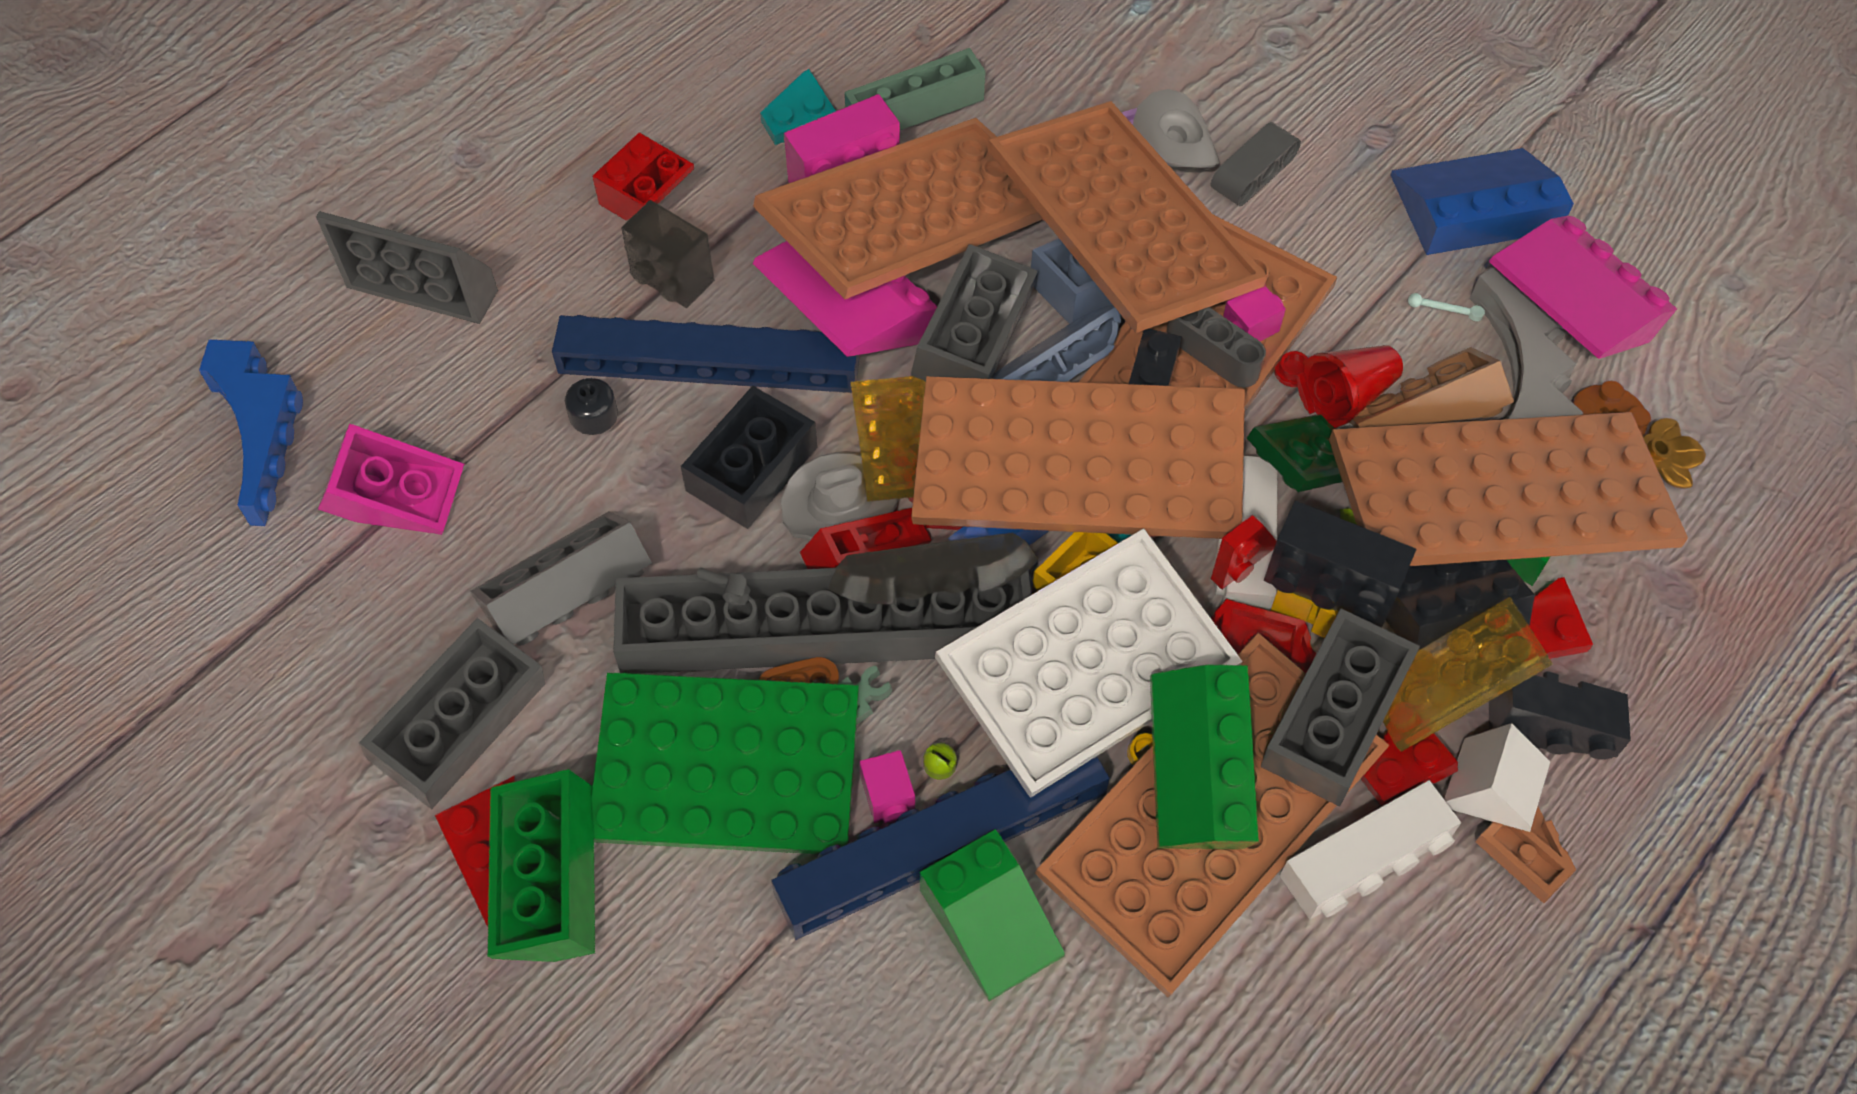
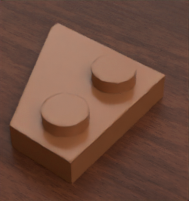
(1531, 856)

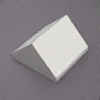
(1499, 778)

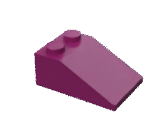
(390, 483)

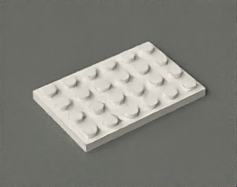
(1077, 657)

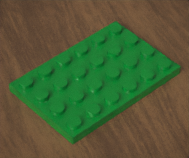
(725, 763)

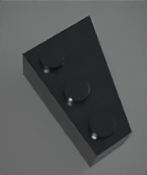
(1565, 716)

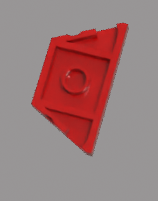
(1288, 634)

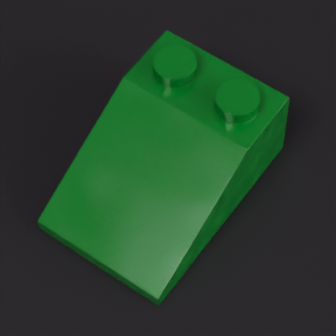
(991, 914)

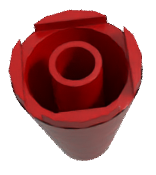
(1347, 381)

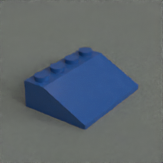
(1480, 199)

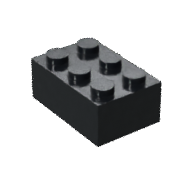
(749, 456)
(1338, 564)
(1449, 595)

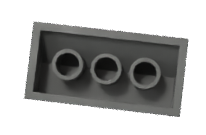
(562, 578)

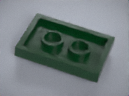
(1298, 451)

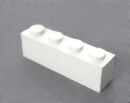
(1261, 502)
(1370, 850)

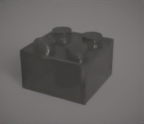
(668, 254)

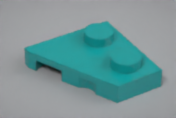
(795, 106)

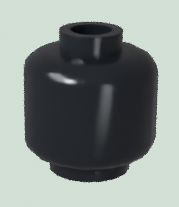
(591, 406)

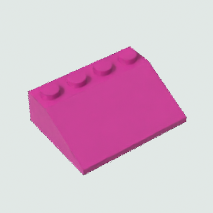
(1585, 287)
(863, 324)

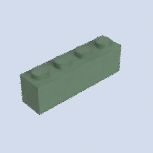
(928, 88)

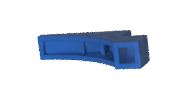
(265, 416)

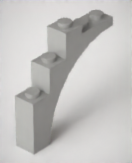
(1530, 341)

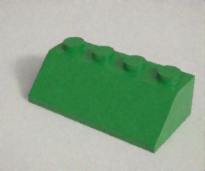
(1203, 758)
(541, 869)

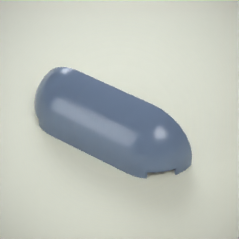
(1067, 350)

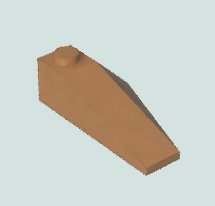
(1455, 389)

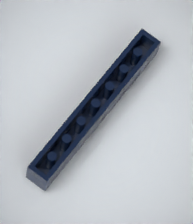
(702, 354)
(892, 857)

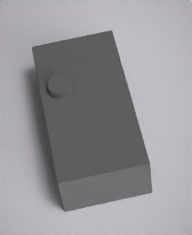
(974, 317)
(1339, 707)
(453, 713)

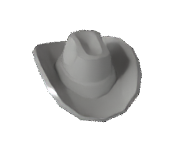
(1176, 130)
(828, 494)

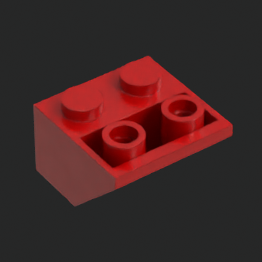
(639, 174)

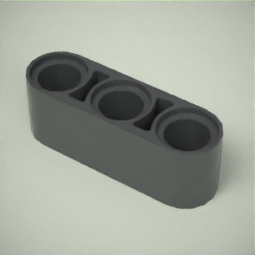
(1255, 163)
(1220, 346)

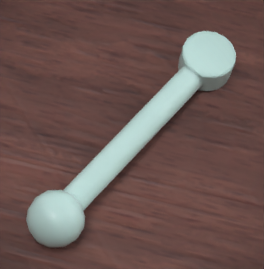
(1475, 313)

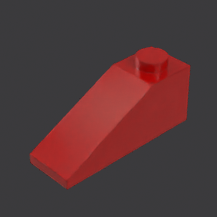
(865, 535)

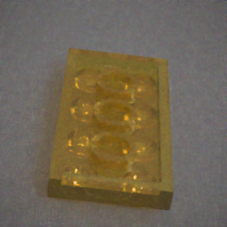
(888, 434)
(1464, 673)

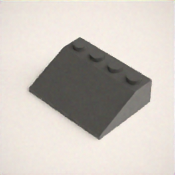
(409, 268)

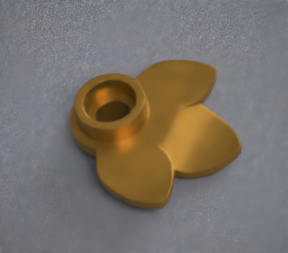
(1673, 452)

